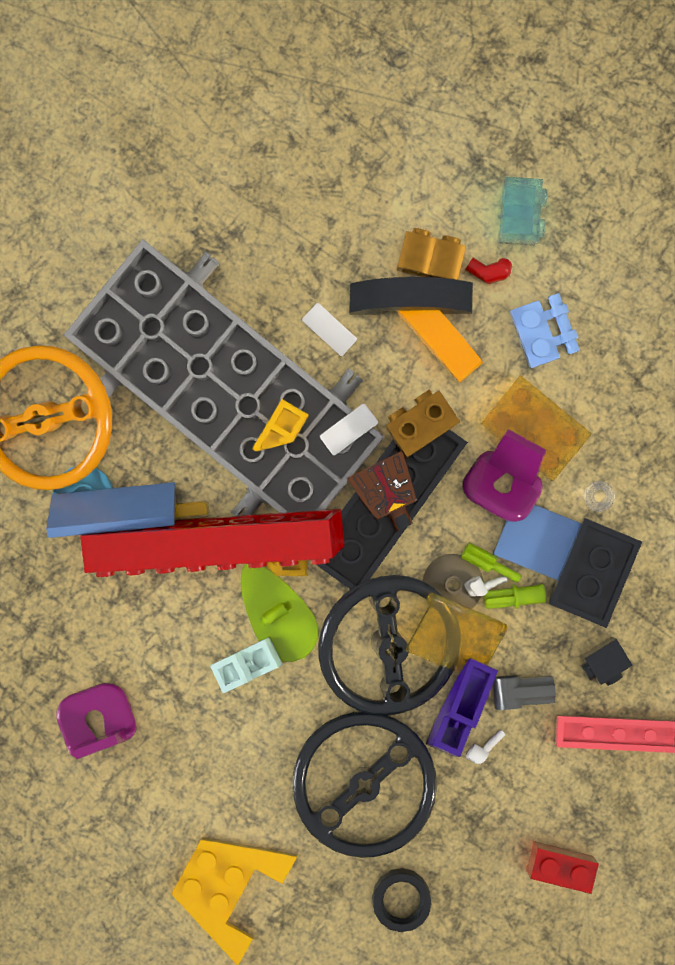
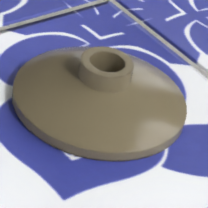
(452, 567)

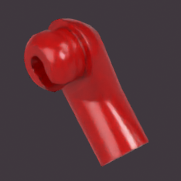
(491, 273)

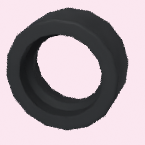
(401, 924)

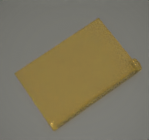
(454, 634)

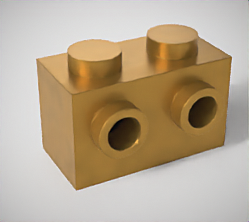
(421, 423)

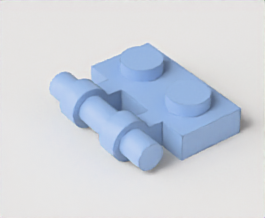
(536, 335)

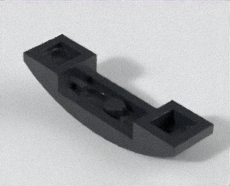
(409, 294)

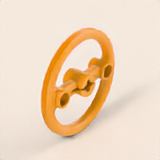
(98, 408)

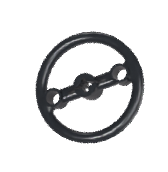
(391, 703)
(323, 830)

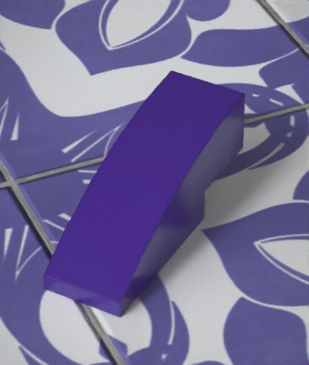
(462, 708)

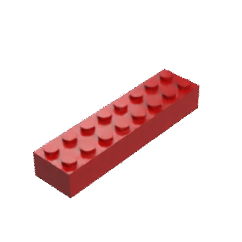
(217, 542)

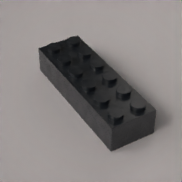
(370, 540)

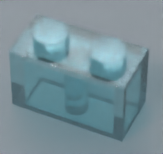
(521, 211)

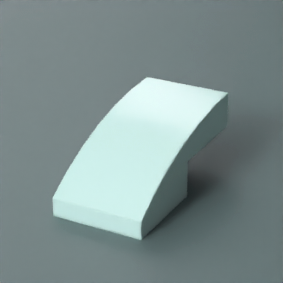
(246, 665)

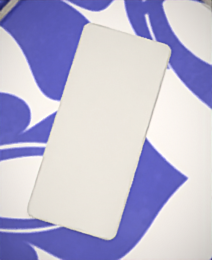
(329, 329)
(349, 429)

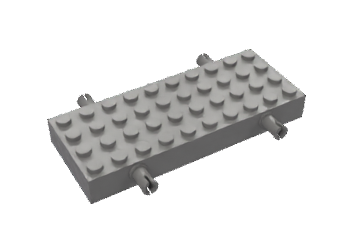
(217, 381)

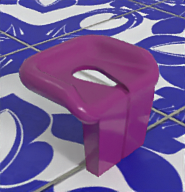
(517, 458)
(117, 716)

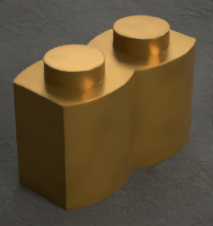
(431, 256)

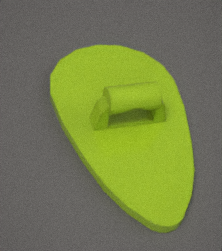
(278, 614)

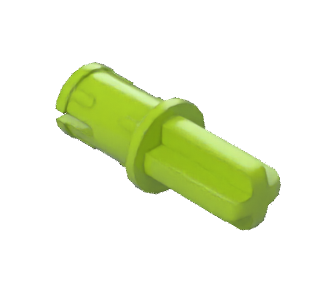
(515, 596)

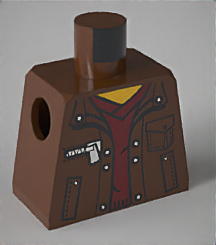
(386, 490)

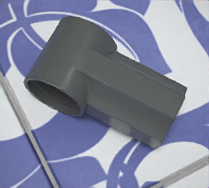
(513, 691)

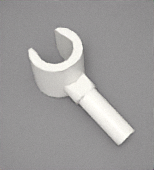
(476, 587)
(478, 754)

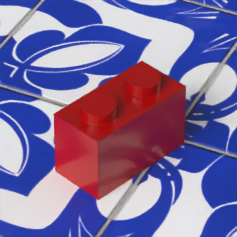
(562, 867)

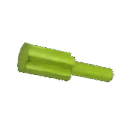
(487, 561)

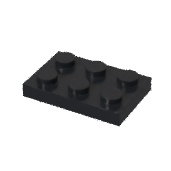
(595, 572)

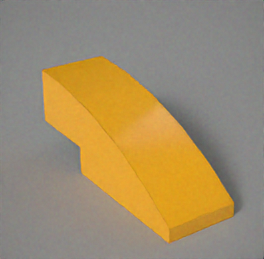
(443, 341)

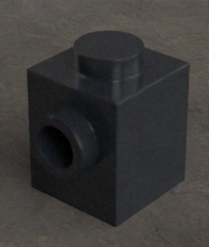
(605, 662)

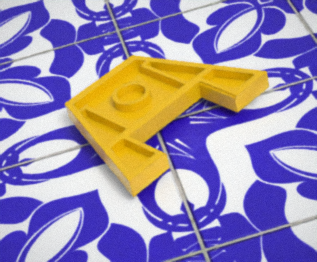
(217, 880)

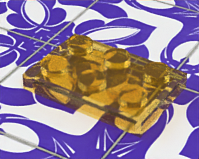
(539, 421)

